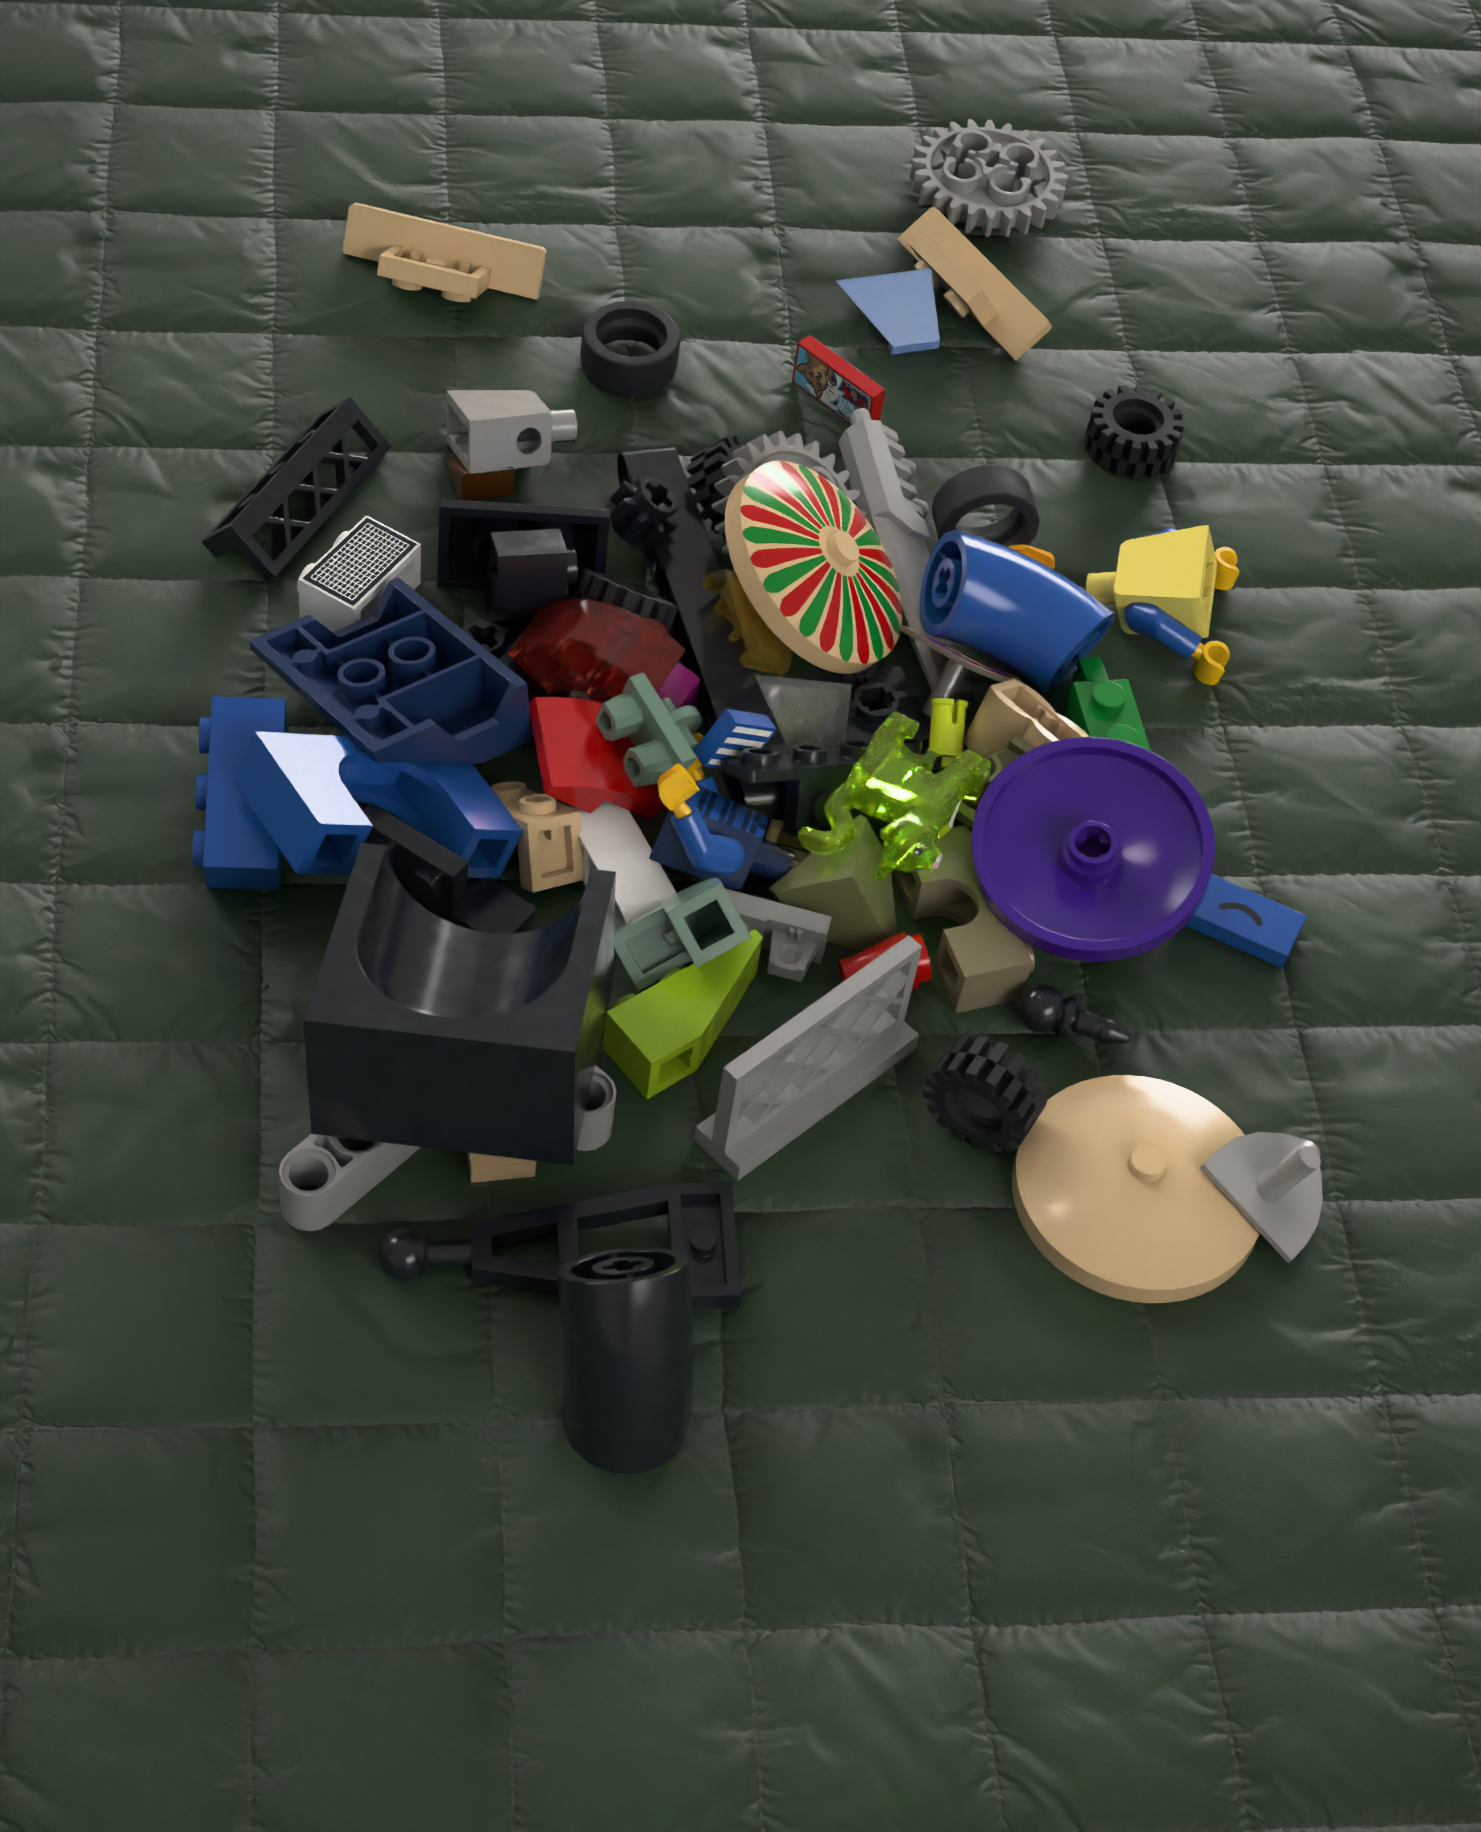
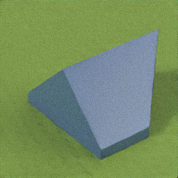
(899, 307)

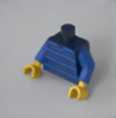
(712, 833)

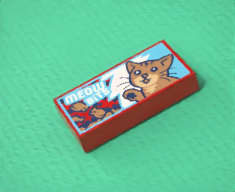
(835, 381)

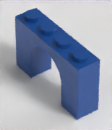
(309, 790)

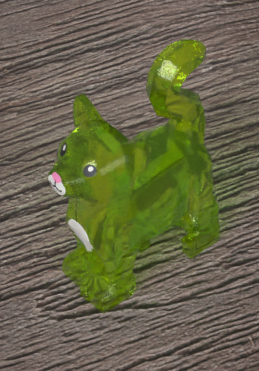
(901, 791)

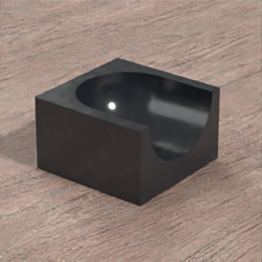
(456, 1029)

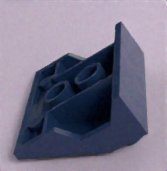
(404, 682)

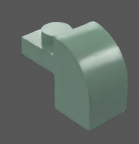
(683, 929)

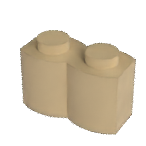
(1015, 710)

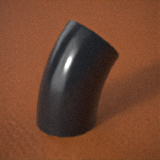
(626, 1356)

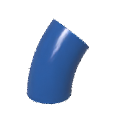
(1010, 608)

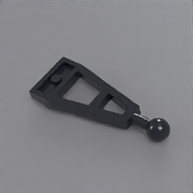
(697, 1220)

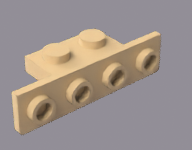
(442, 255)
(974, 283)

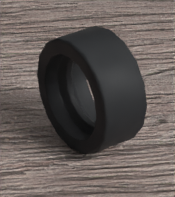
(630, 322)
(983, 487)

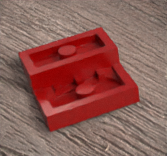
(580, 763)

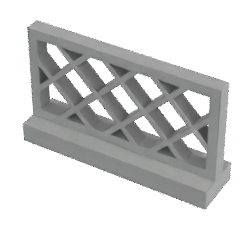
(813, 1063)

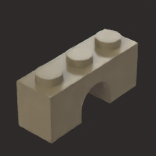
(981, 959)

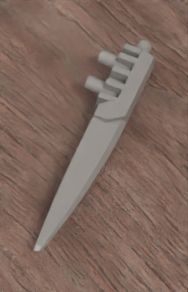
(896, 516)

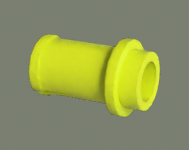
(947, 729)

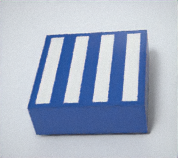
(732, 734)

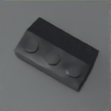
(468, 525)

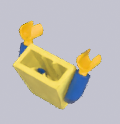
(1168, 592)

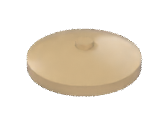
(1120, 1192)

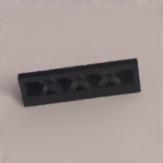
(284, 478)

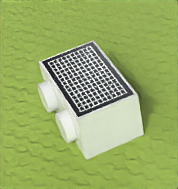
(355, 572)

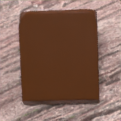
(481, 485)

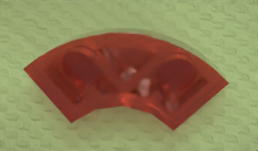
(594, 648)

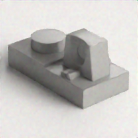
(789, 933)

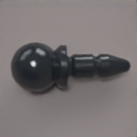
(1044, 1009)

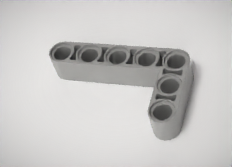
(349, 1174)

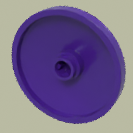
(1092, 849)

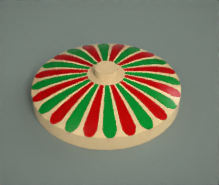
(813, 567)

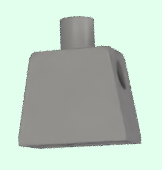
(504, 429)

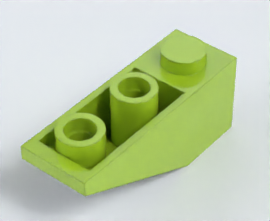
(674, 1023)

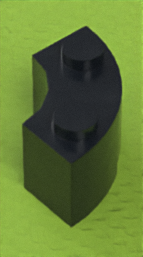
(527, 573)

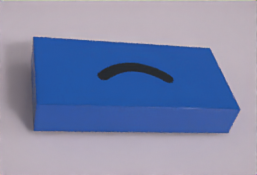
(1247, 921)

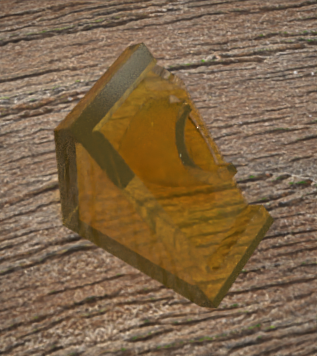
(762, 646)

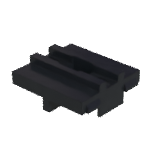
(885, 691)

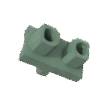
(655, 727)

